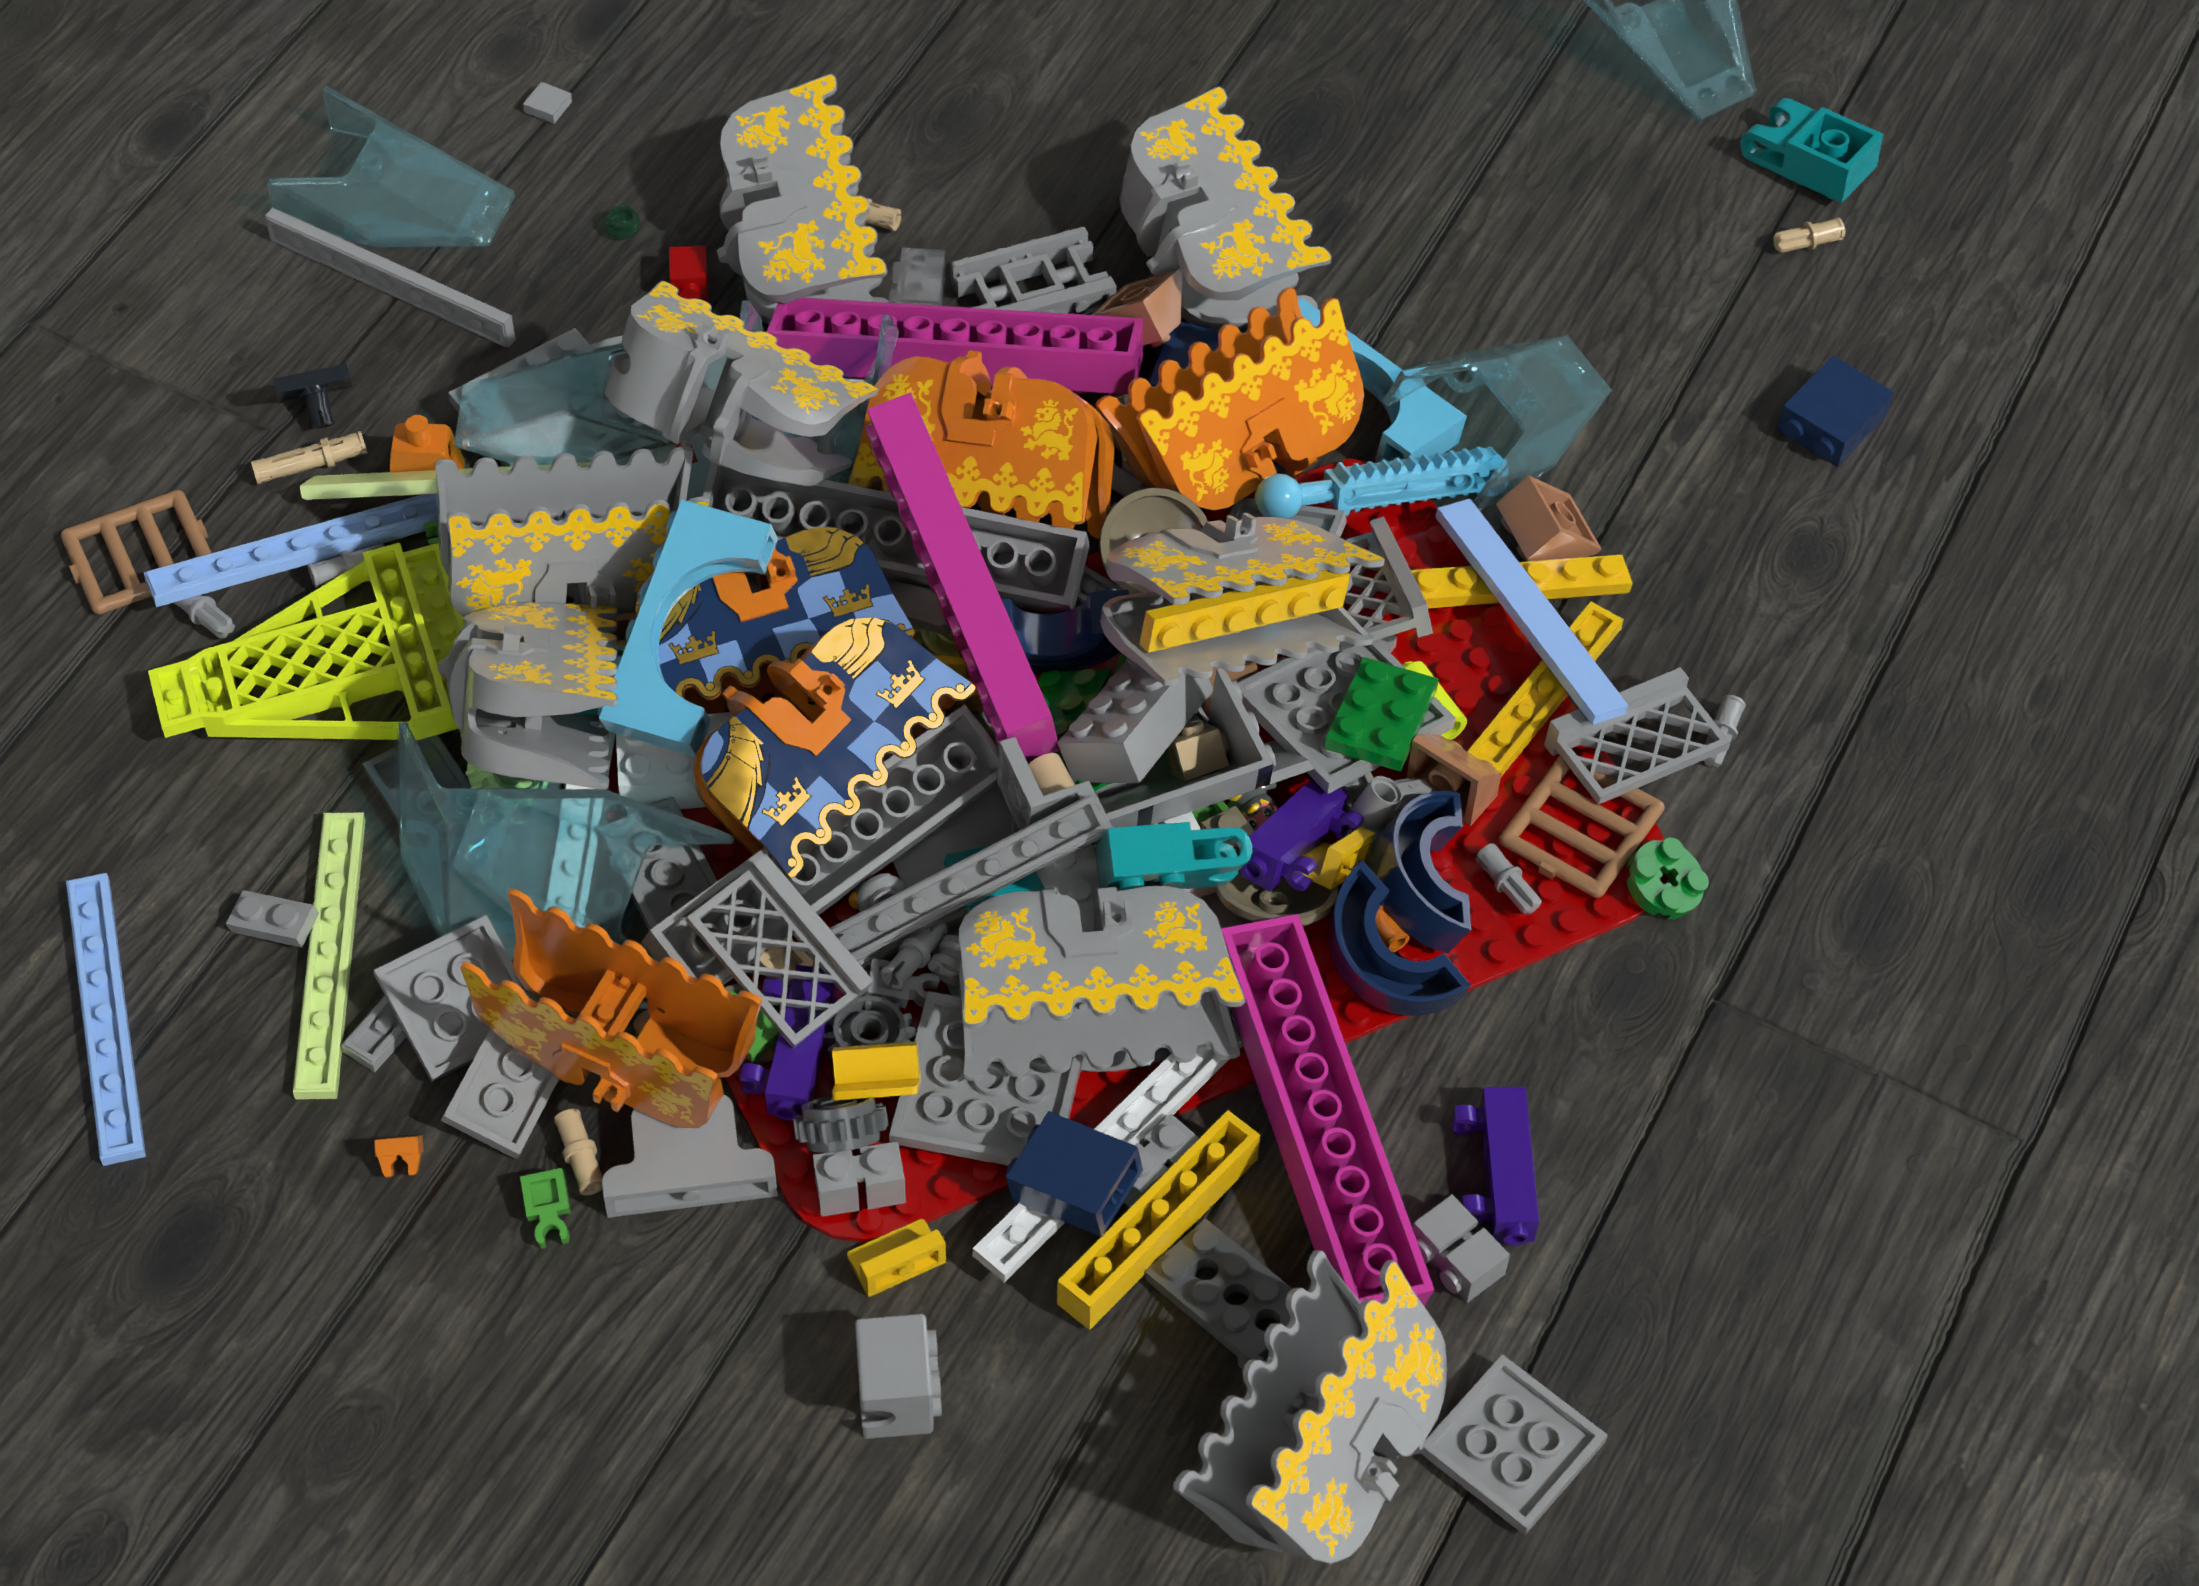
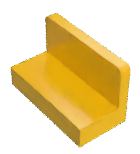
(1339, 859)
(876, 1070)
(897, 1256)

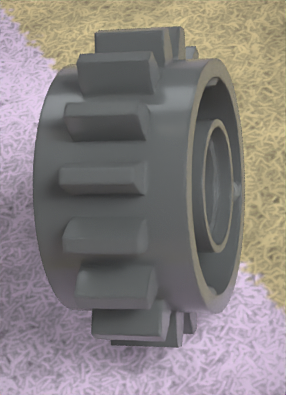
(869, 1017)
(840, 1124)

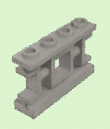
(1031, 260)

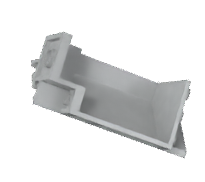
(1160, 793)

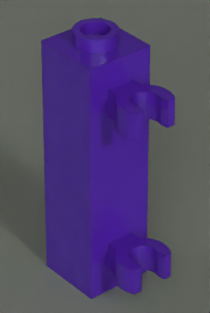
(1295, 831)
(795, 1069)
(1507, 1162)

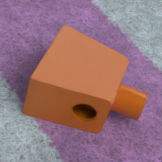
(421, 444)

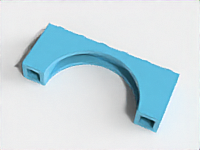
(1419, 421)
(698, 547)

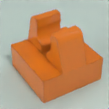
(408, 1147)

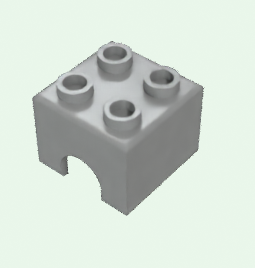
(897, 1376)

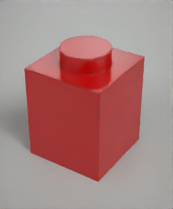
(690, 272)

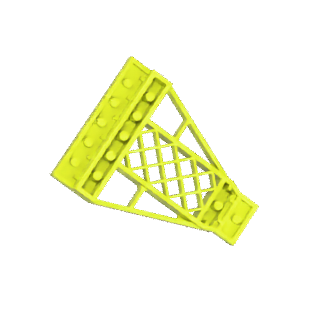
(409, 608)

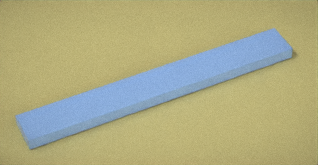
(291, 549)
(1532, 612)
(105, 1020)

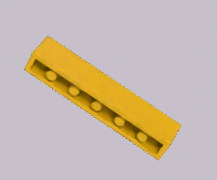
(1158, 1219)

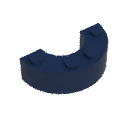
(1065, 639)
(1402, 861)
(1372, 968)

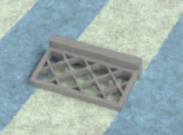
(1392, 578)
(1647, 702)
(805, 926)

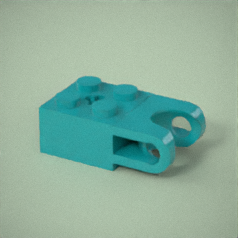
(1814, 148)
(1170, 856)

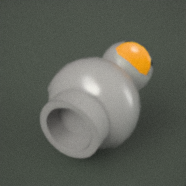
(875, 891)

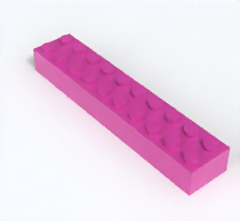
(1063, 348)
(960, 578)
(1319, 1109)

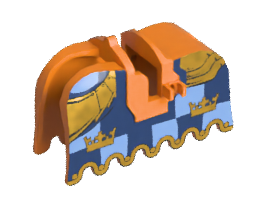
(731, 636)
(780, 775)

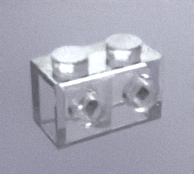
(919, 277)

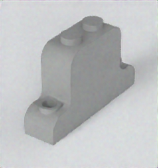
(687, 1167)

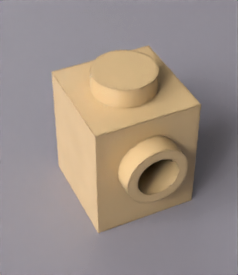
(1197, 751)

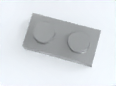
(272, 918)

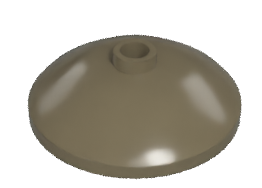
(1146, 514)
(1258, 904)

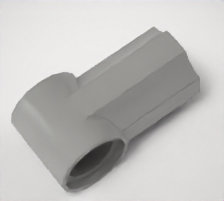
(1386, 798)

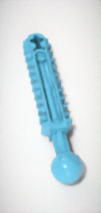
(1381, 482)

